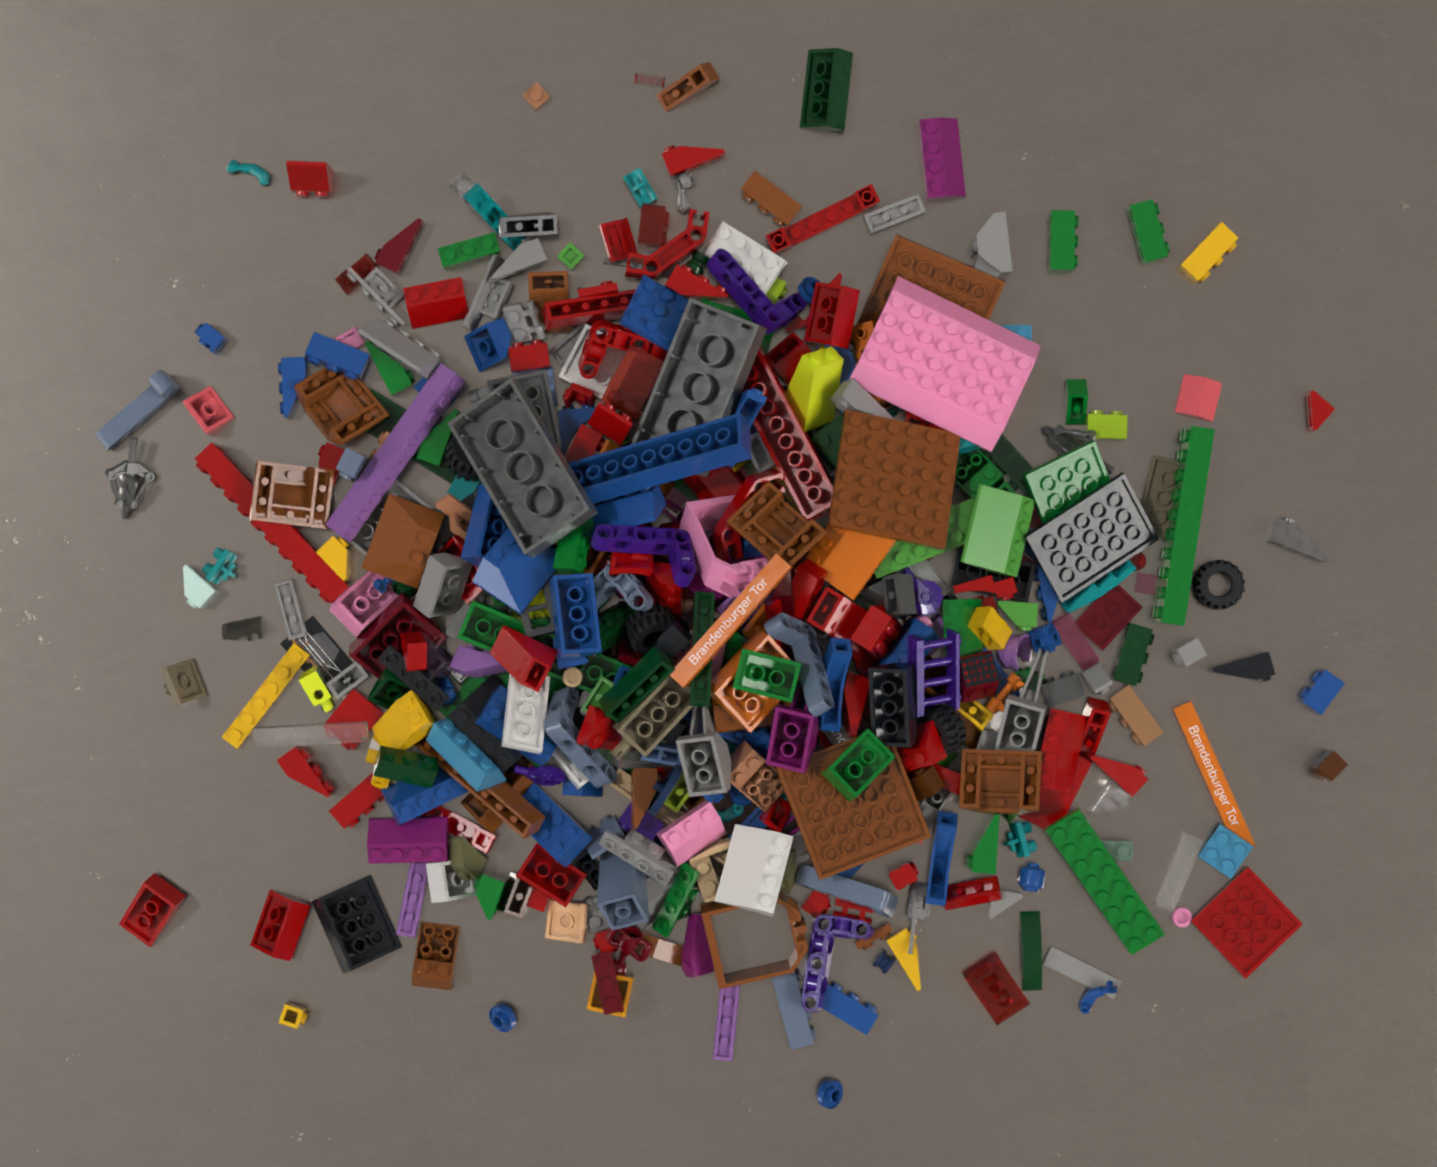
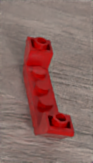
(823, 219)

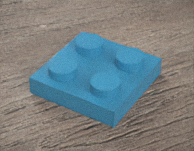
(1225, 850)

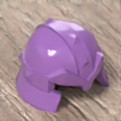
(1015, 647)

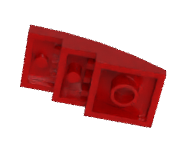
(1056, 804)

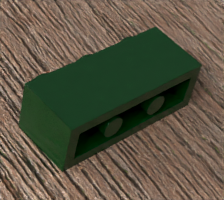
(1132, 654)
(405, 766)

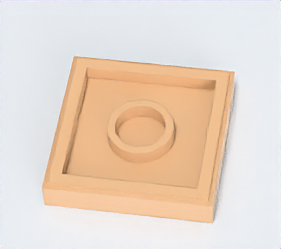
(566, 923)

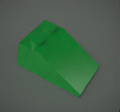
(767, 675)
(858, 765)
(984, 851)

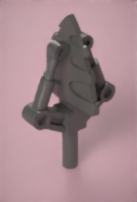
(1064, 440)
(128, 482)

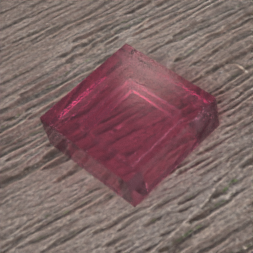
(1145, 583)

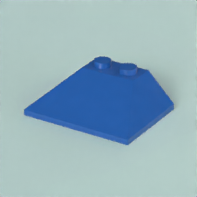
(512, 575)

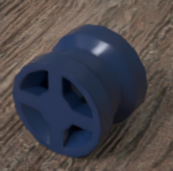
(884, 961)

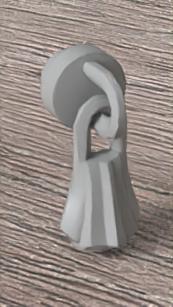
(686, 181)

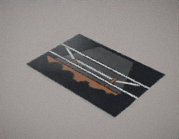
(322, 650)

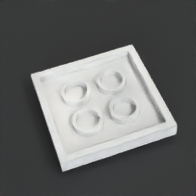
(607, 369)

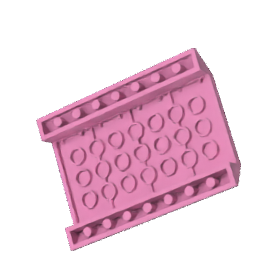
(945, 364)

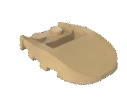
(707, 879)

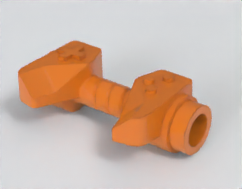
(998, 703)

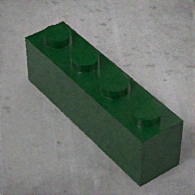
(636, 684)

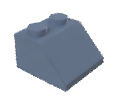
(607, 823)

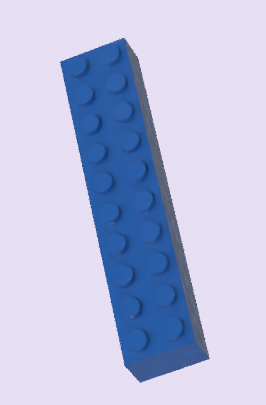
(664, 458)

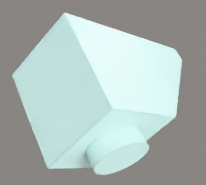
(196, 588)

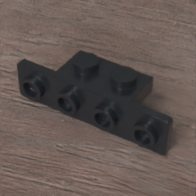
(420, 681)

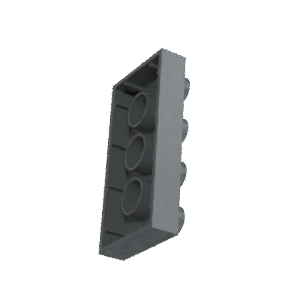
(701, 371)
(522, 468)

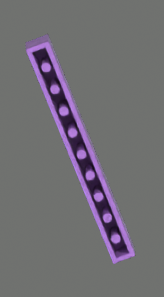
(395, 452)

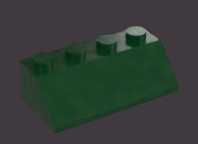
(826, 89)
(612, 624)

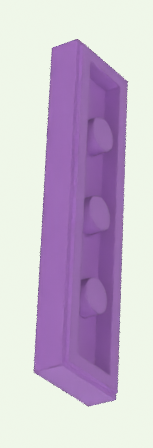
(412, 899)
(726, 1023)

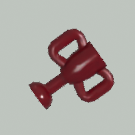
(630, 940)

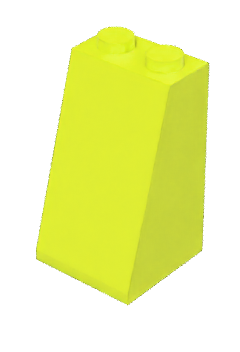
(814, 385)

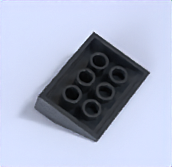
(467, 713)
(356, 924)

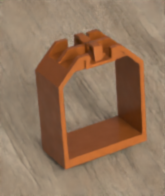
(761, 972)

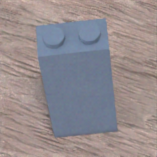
(621, 892)

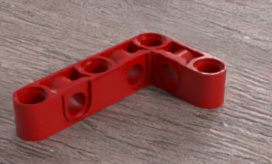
(615, 337)

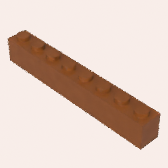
(499, 798)

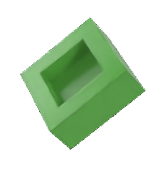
(570, 256)

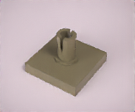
(183, 682)

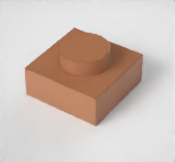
(536, 96)

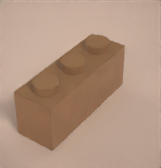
(1134, 716)

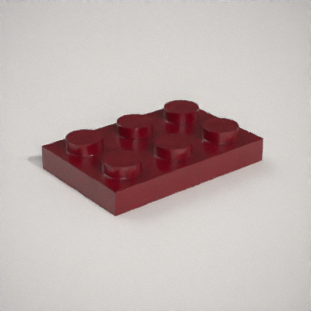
(1108, 616)

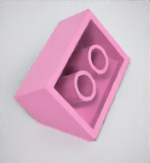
(692, 832)

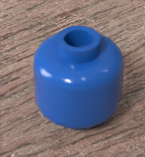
(1031, 877)

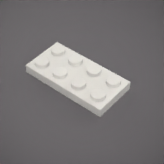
(755, 259)
(525, 716)

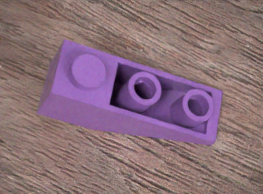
(474, 663)

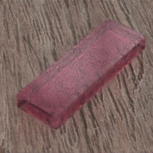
(1076, 641)

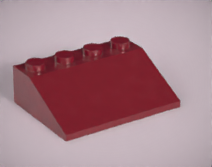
(386, 631)

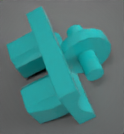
(640, 187)
(222, 568)
(1017, 839)

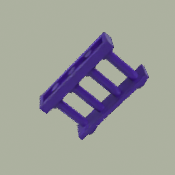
(916, 651)

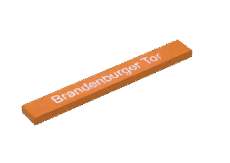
(730, 620)
(1211, 770)

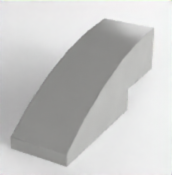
(760, 455)

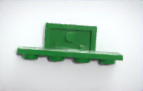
(678, 900)

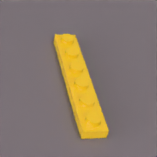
(265, 696)

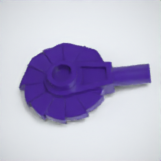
(927, 595)
(542, 775)

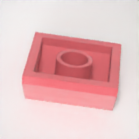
(1198, 397)
(208, 410)

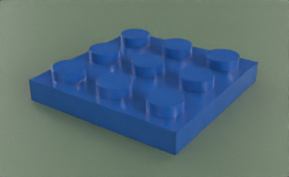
(654, 312)

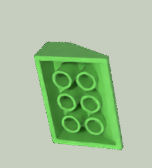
(997, 531)

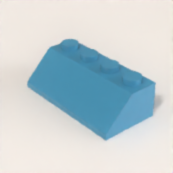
(464, 755)

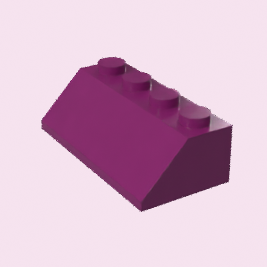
(941, 158)
(413, 841)

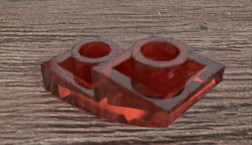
(362, 268)

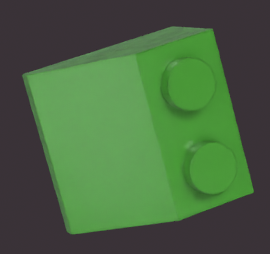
(1019, 613)

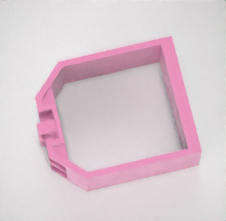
(715, 573)

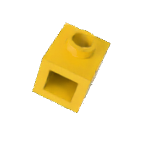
(293, 1015)

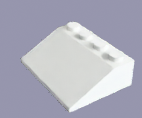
(754, 869)

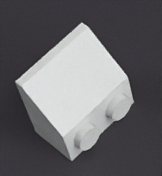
(445, 883)

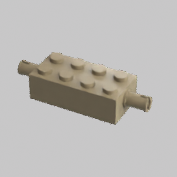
(653, 718)

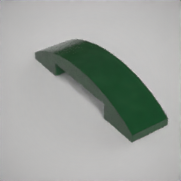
(1031, 950)

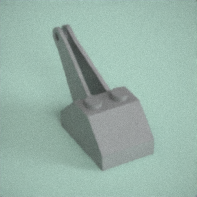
(993, 246)
(1023, 718)
(704, 756)

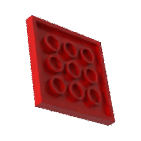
(1246, 922)

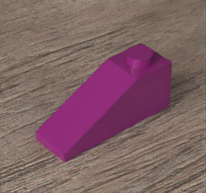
(696, 951)

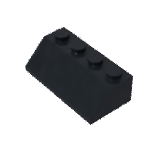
(964, 573)
(893, 704)

